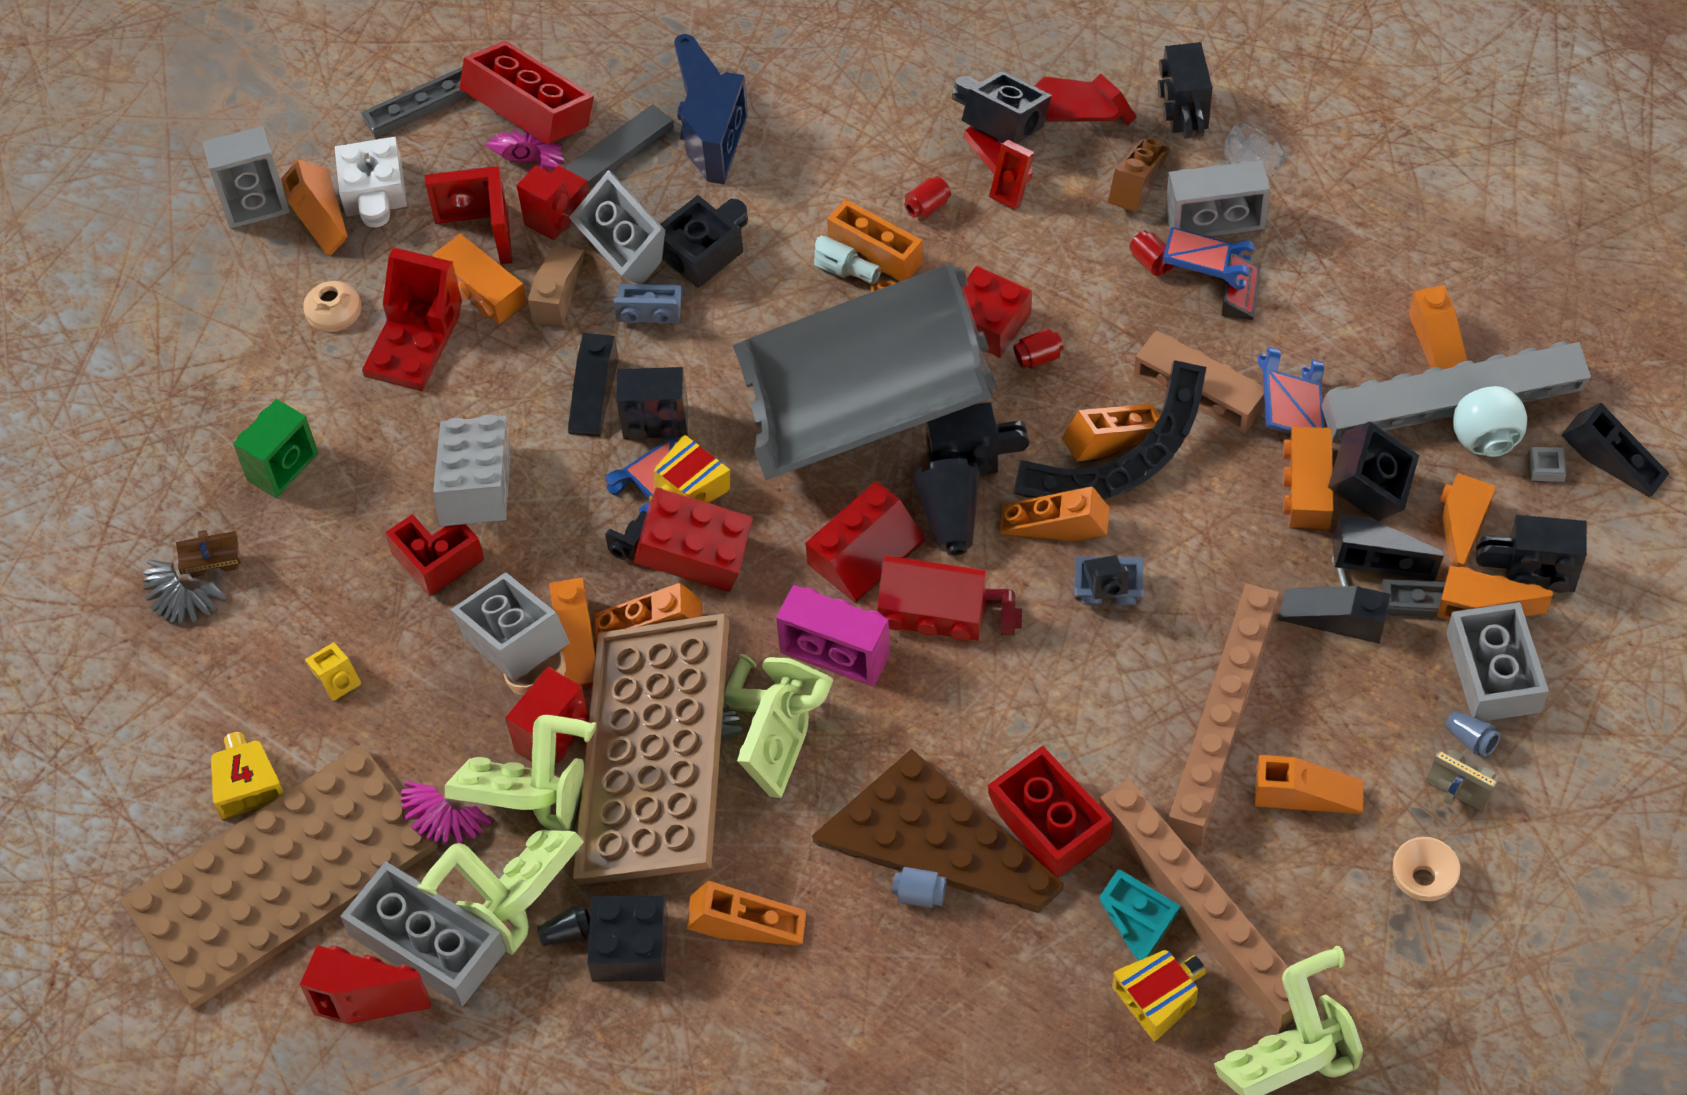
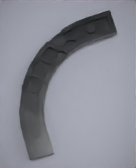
(1139, 464)

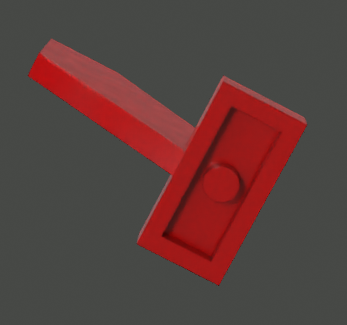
(1085, 100)
(1007, 162)

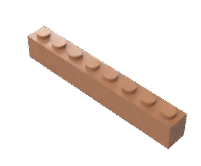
(1222, 714)
(1202, 901)

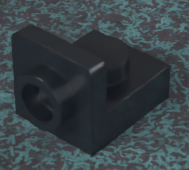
(625, 545)
(1106, 577)

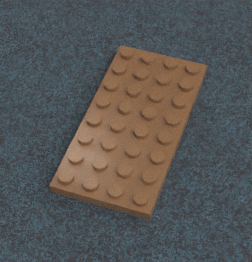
(653, 751)
(274, 876)

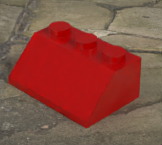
(854, 542)
(932, 598)

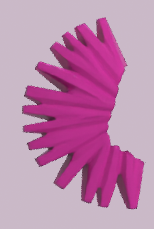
(526, 149)
(438, 817)

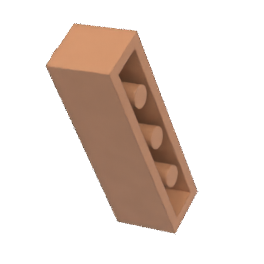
(1225, 392)

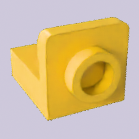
(333, 671)

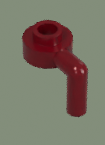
(1010, 616)

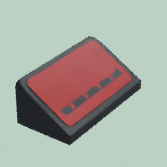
(1241, 302)

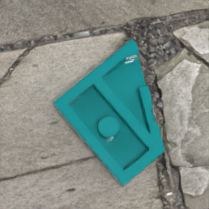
(1138, 913)

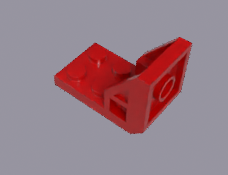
(421, 312)

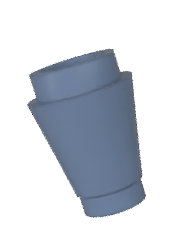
(1474, 733)

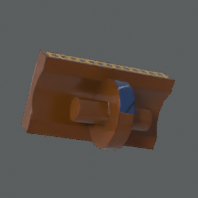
(207, 553)

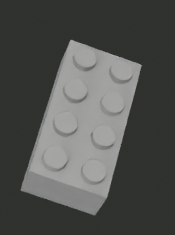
(472, 470)
(424, 932)

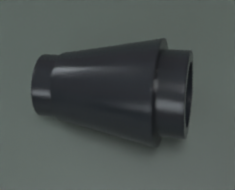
(566, 927)

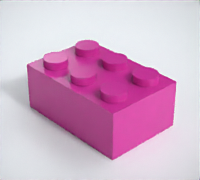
(833, 635)

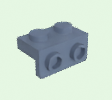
(648, 303)
(1135, 585)

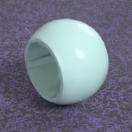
(1490, 421)

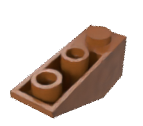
(1137, 174)

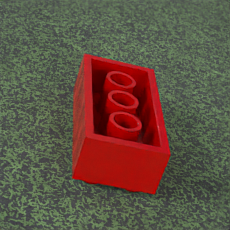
(526, 92)

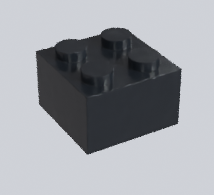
(652, 403)
(1373, 471)
(627, 938)

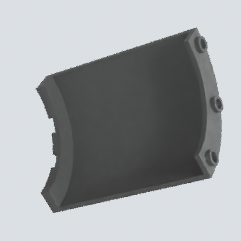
(865, 370)

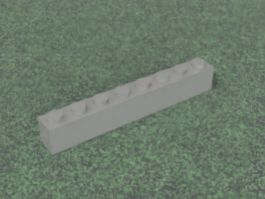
(1437, 392)

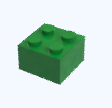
(275, 448)

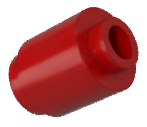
(927, 197)
(1149, 252)
(1038, 349)

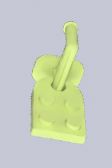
(779, 717)
(529, 788)
(518, 887)
(1302, 1050)

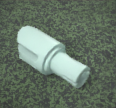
(843, 260)

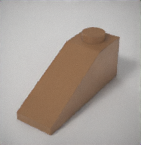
(555, 286)

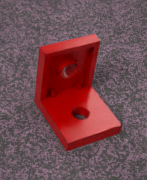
(483, 200)

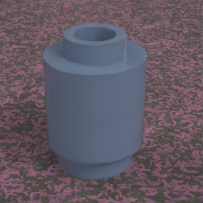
(919, 887)

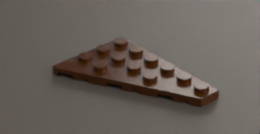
(927, 824)

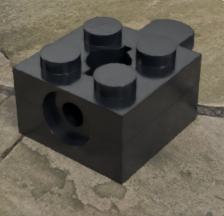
(1185, 89)
(1002, 106)
(702, 225)
(975, 437)
(1538, 552)

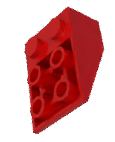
(360, 988)

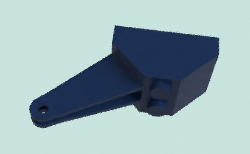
(712, 111)

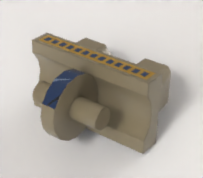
(1461, 780)

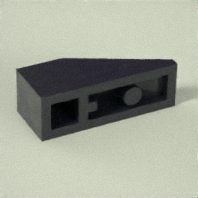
(592, 383)
(1611, 447)
(1381, 549)
(1338, 610)

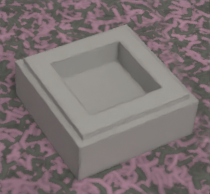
(1547, 464)

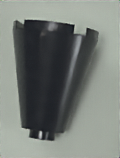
(950, 502)

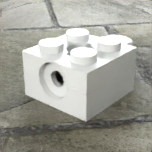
(371, 184)

